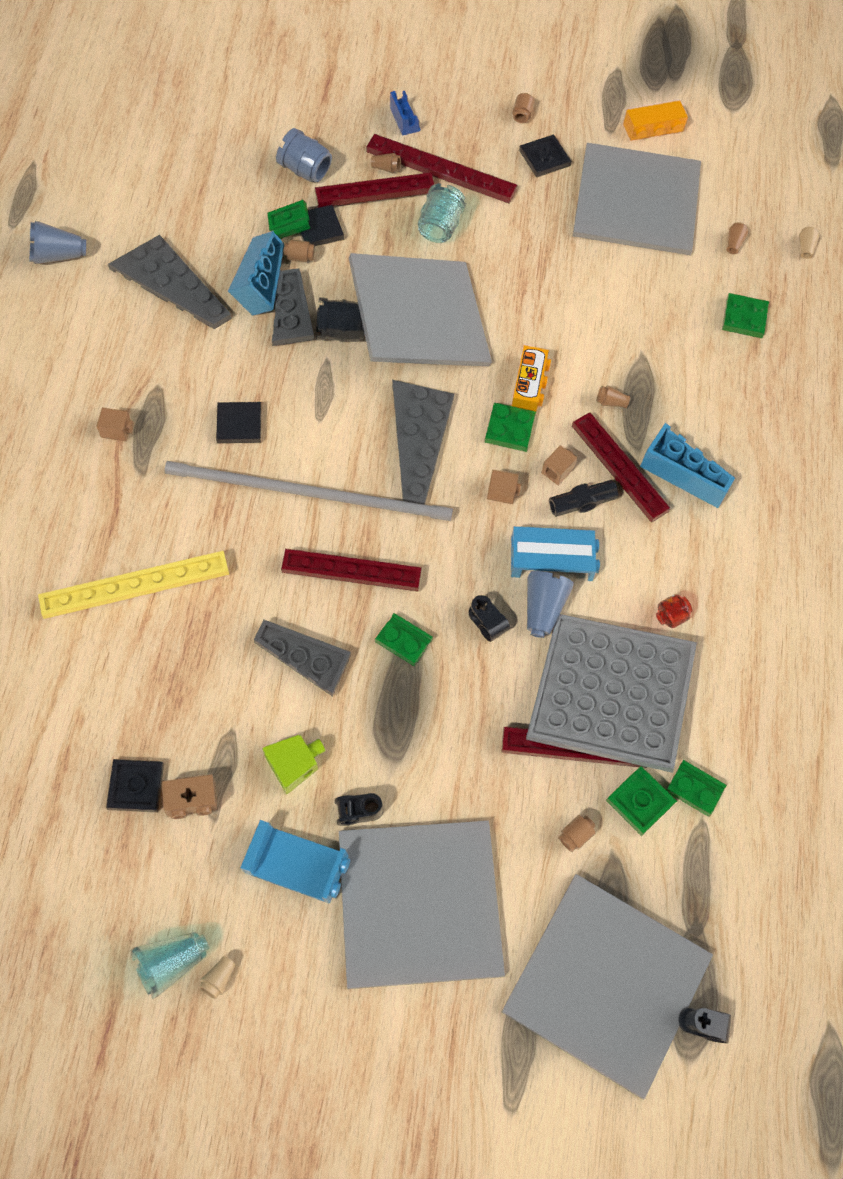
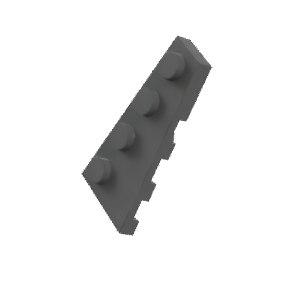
(292, 315)
(310, 657)

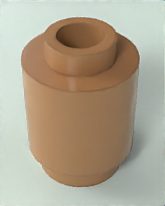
(523, 107)
(299, 251)
(577, 833)

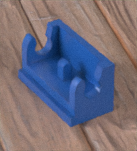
(403, 114)

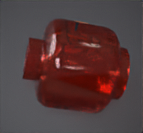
(674, 611)

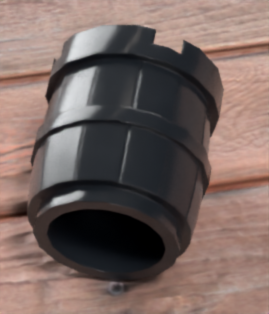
(339, 320)

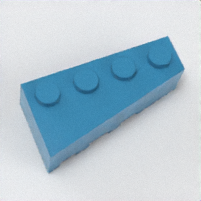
(258, 274)
(686, 467)

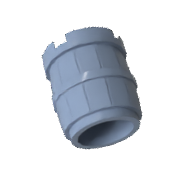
(304, 156)

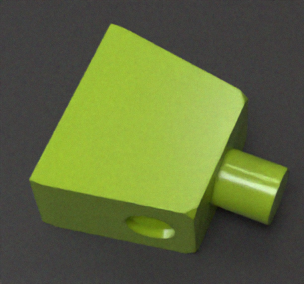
(293, 760)

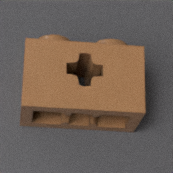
(177, 792)

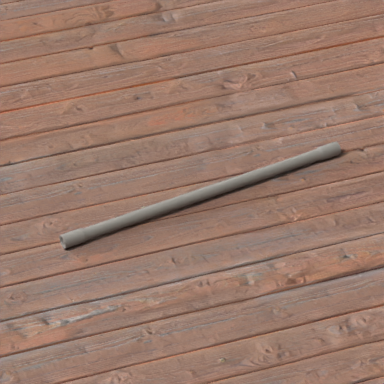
(185, 470)

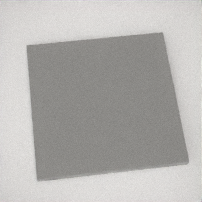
(637, 199)
(418, 311)
(613, 692)
(420, 905)
(608, 985)

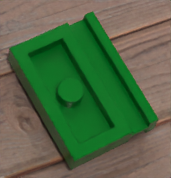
(289, 219)
(403, 639)
(696, 788)

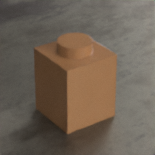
(114, 424)
(559, 465)
(503, 487)

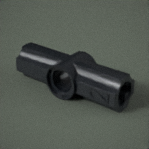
(583, 498)

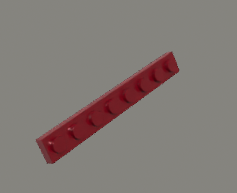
(444, 169)

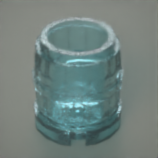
(441, 213)

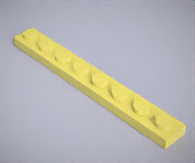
(133, 584)

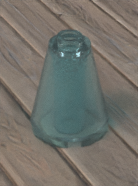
(168, 960)

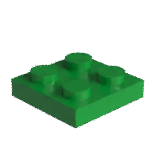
(745, 315)
(510, 427)
(641, 801)

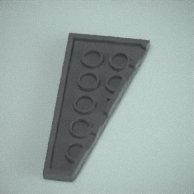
(169, 278)
(420, 429)

